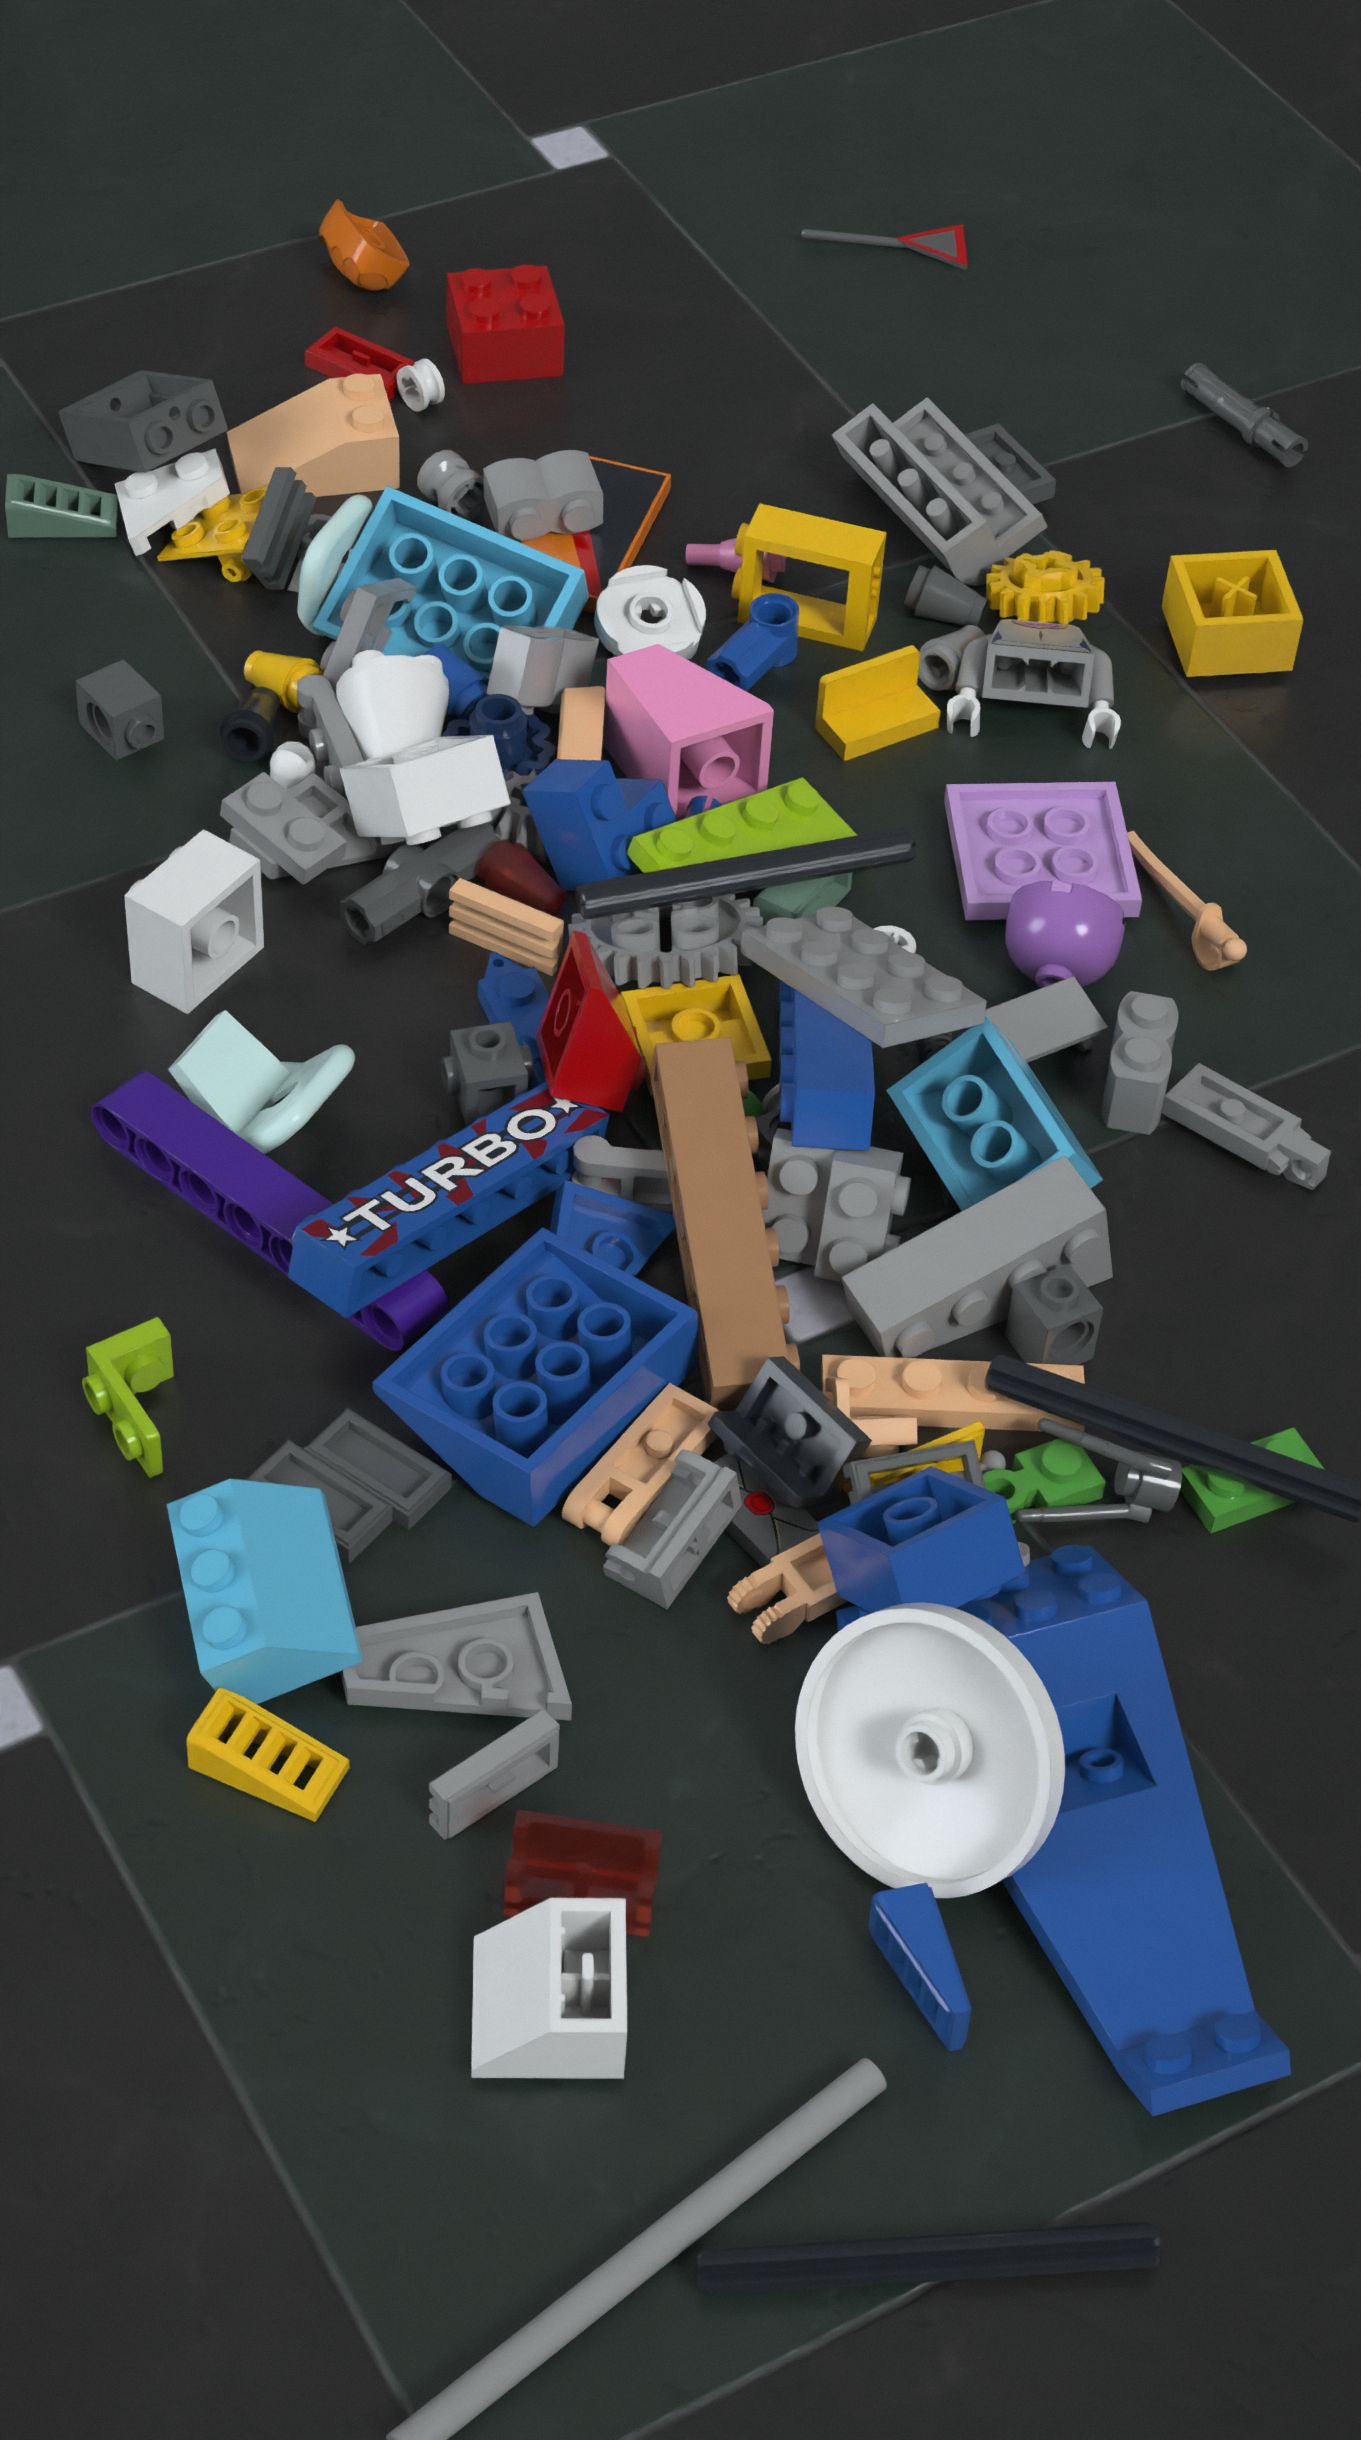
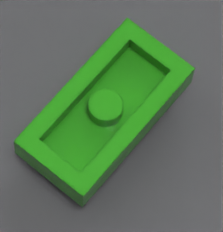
(1225, 1501)

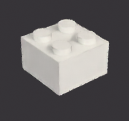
(426, 788)
(194, 921)

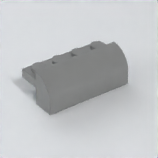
(940, 488)

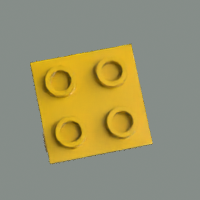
(219, 532)

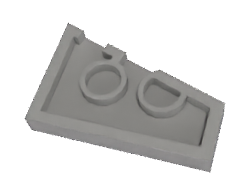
(462, 1660)

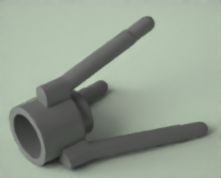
(1141, 1477)

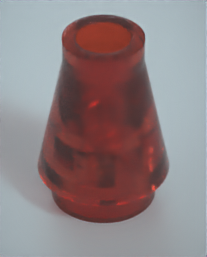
(518, 875)

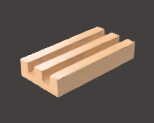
(506, 926)

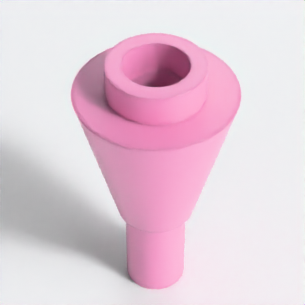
(724, 556)

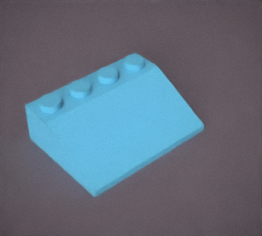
(464, 578)

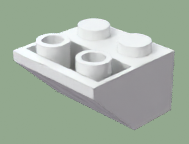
(552, 1992)

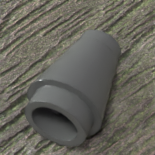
(944, 598)

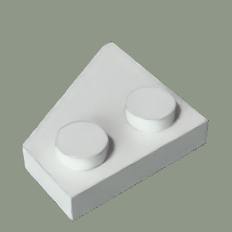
(170, 495)

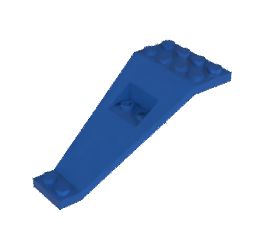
(1128, 1872)

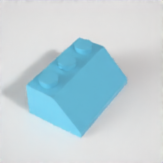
(985, 1116)
(263, 1587)

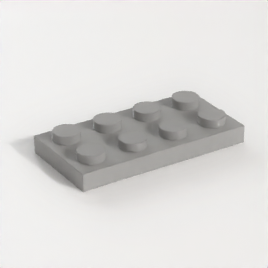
(862, 977)

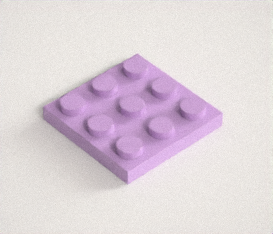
(1038, 833)

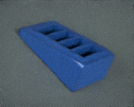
(916, 1945)

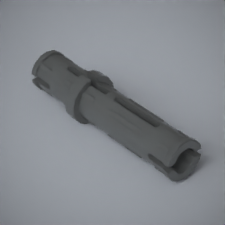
(1258, 424)

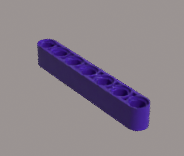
(243, 1192)

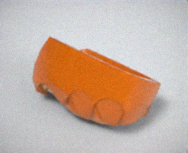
(362, 249)

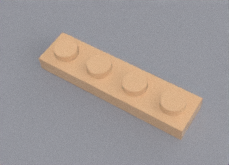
(937, 1391)

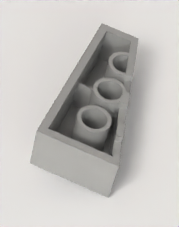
(966, 1267)

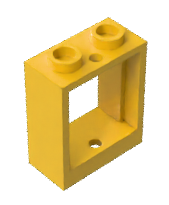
(822, 543)

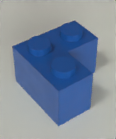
(592, 818)

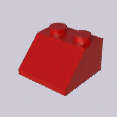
(587, 1034)

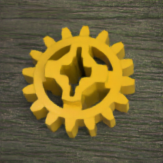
(1045, 588)

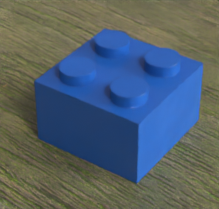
(922, 1543)

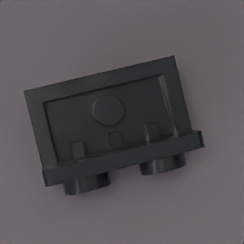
(791, 1436)

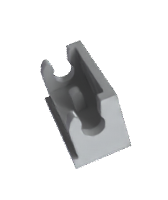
(1049, 1020)
(676, 1530)

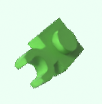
(1047, 1477)

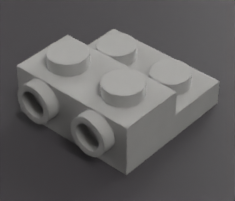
(833, 1204)

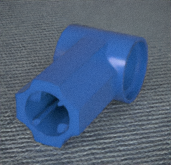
(761, 643)

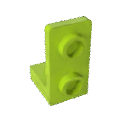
(117, 1370)

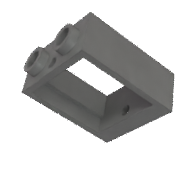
(151, 423)

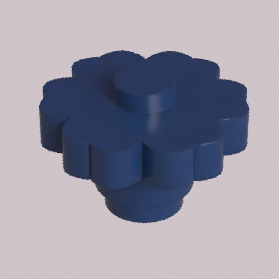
(518, 737)

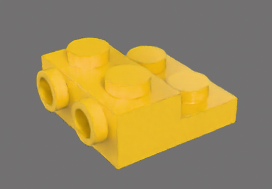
(698, 1013)

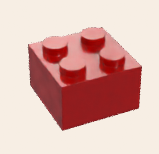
(505, 324)

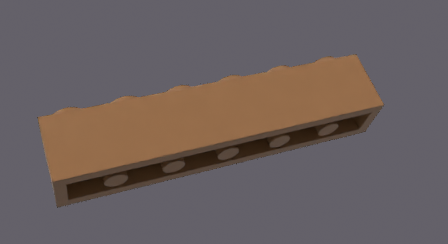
(719, 1215)

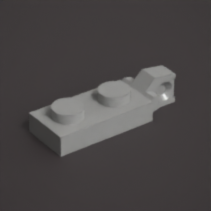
(1247, 1126)

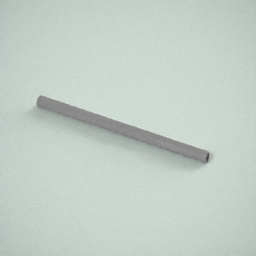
(642, 2257)

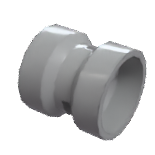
(452, 485)

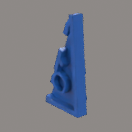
(609, 1225)

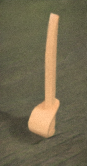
(1212, 939)

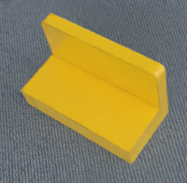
(874, 704)

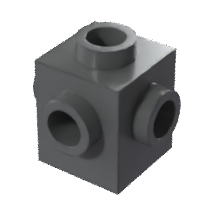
(486, 1060)

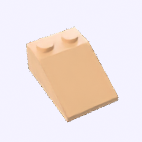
(331, 435)

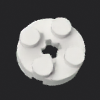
(650, 589)

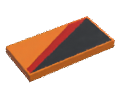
(629, 509)

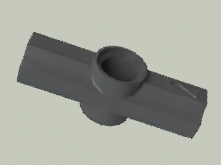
(416, 882)

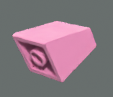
(685, 728)

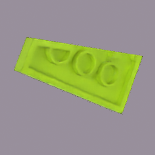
(755, 824)

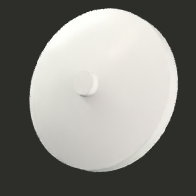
(930, 1749)

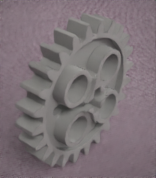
(703, 941)

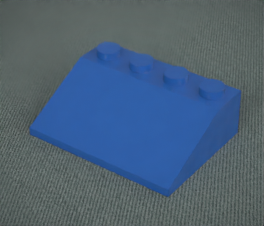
(540, 1372)

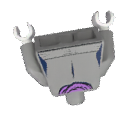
(1037, 666)

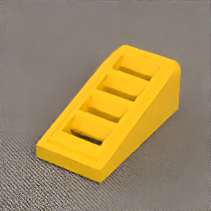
(250, 1724)

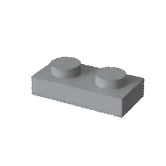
(283, 828)

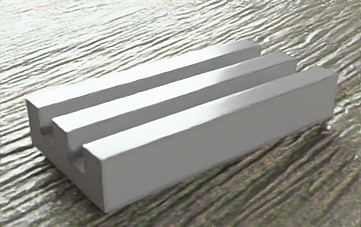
(494, 1774)

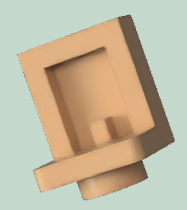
(884, 1430)

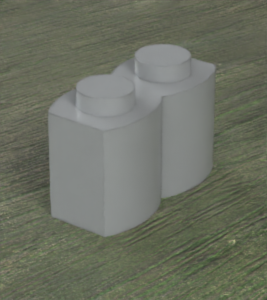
(543, 495)
(539, 664)
(1139, 1062)

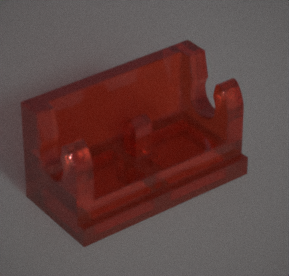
(583, 1860)

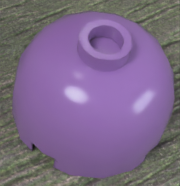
(1063, 933)

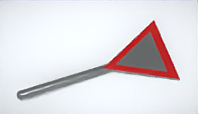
(942, 244)

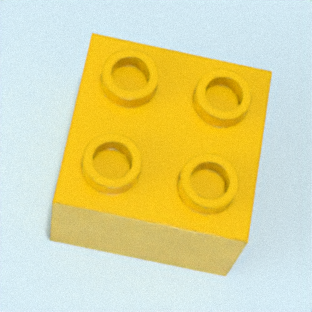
(1231, 613)

